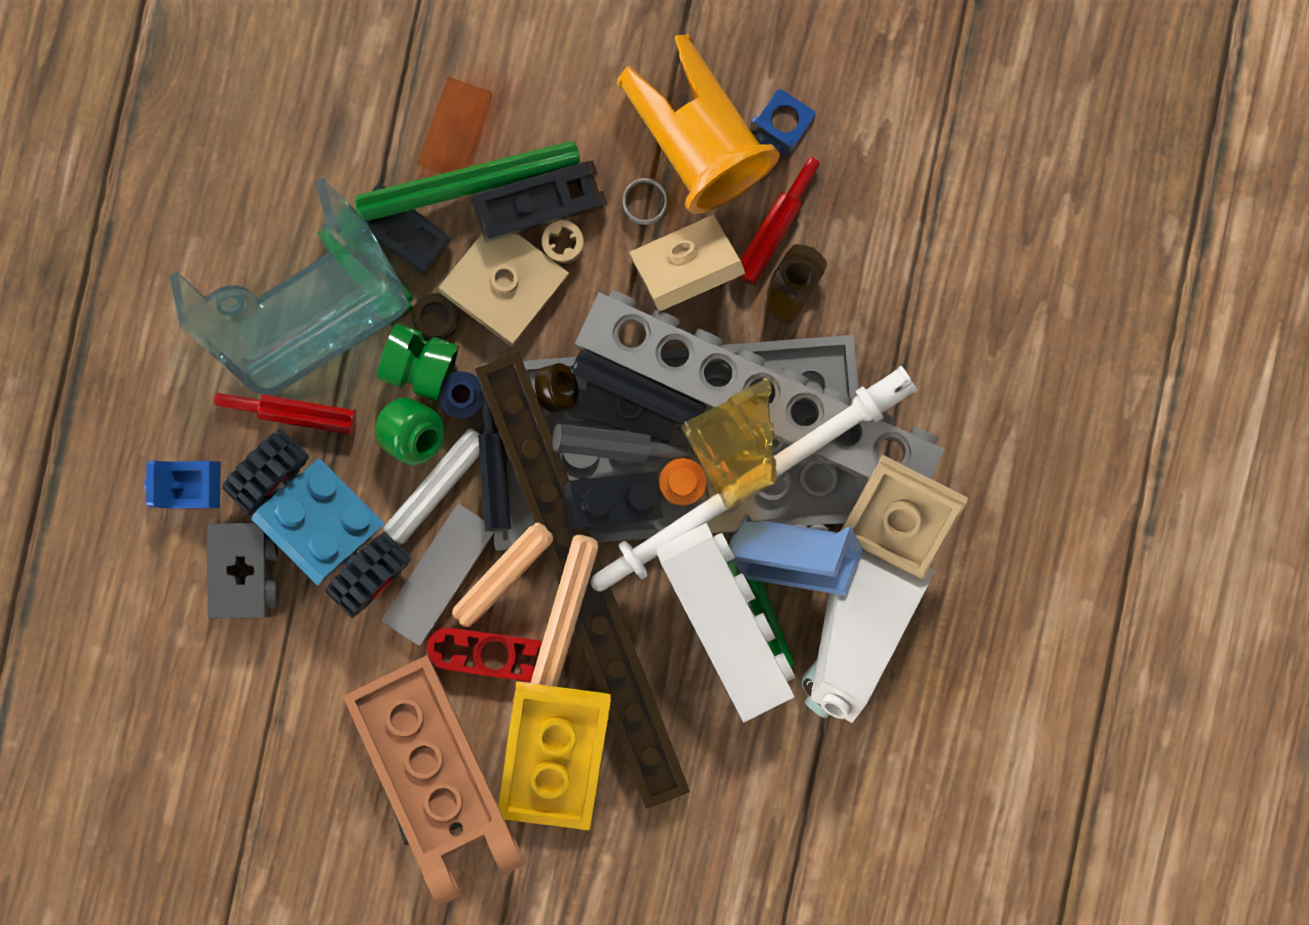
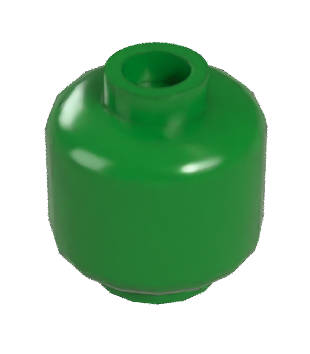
(409, 431)

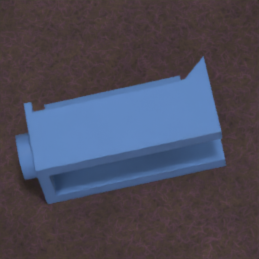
(796, 555)

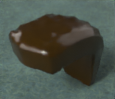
(794, 282)

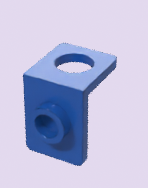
(766, 133)

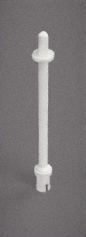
(866, 406)

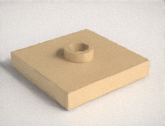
(686, 263)
(503, 284)
(904, 516)

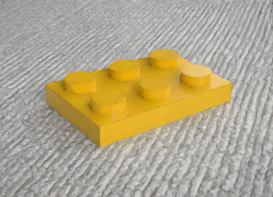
(553, 755)

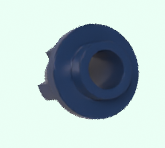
(451, 386)

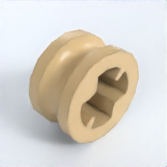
(555, 229)

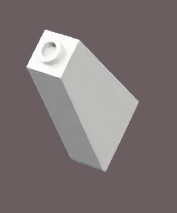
(863, 633)

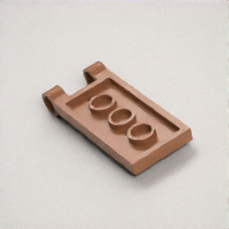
(430, 772)

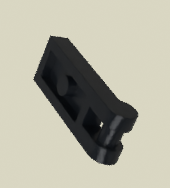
(537, 201)

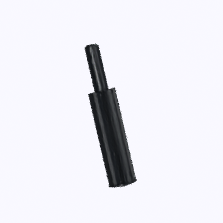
(493, 474)

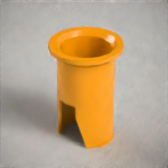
(704, 137)

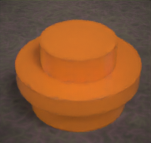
(682, 481)

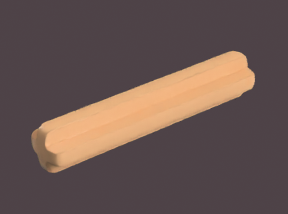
(502, 574)

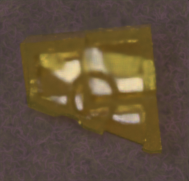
(736, 444)

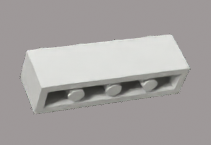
(725, 622)

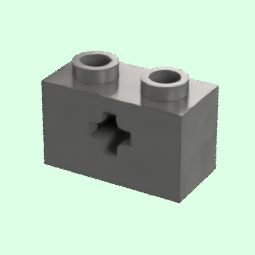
(225, 592)

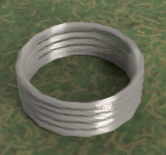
(640, 181)

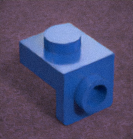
(182, 484)

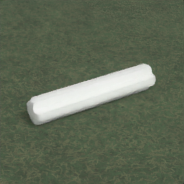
(434, 487)

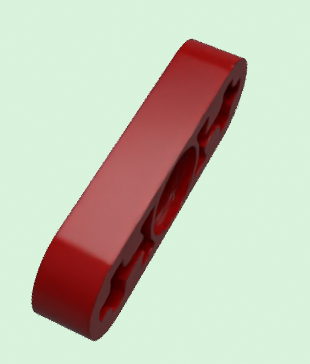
(461, 638)

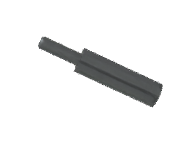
(613, 444)

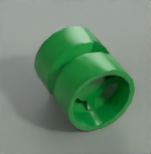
(416, 361)

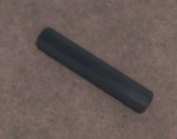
(636, 387)

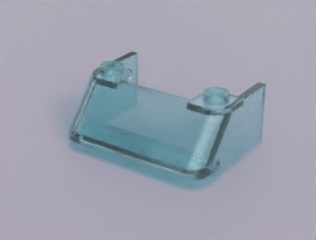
(305, 318)

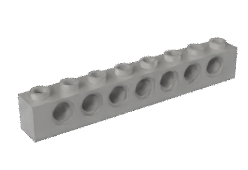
(615, 311)

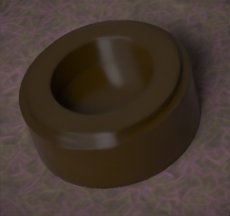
(435, 316)
(556, 387)

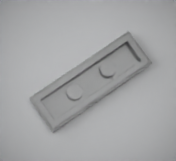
(438, 575)

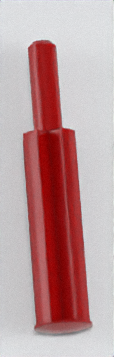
(776, 224)
(292, 412)

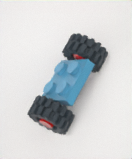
(316, 521)

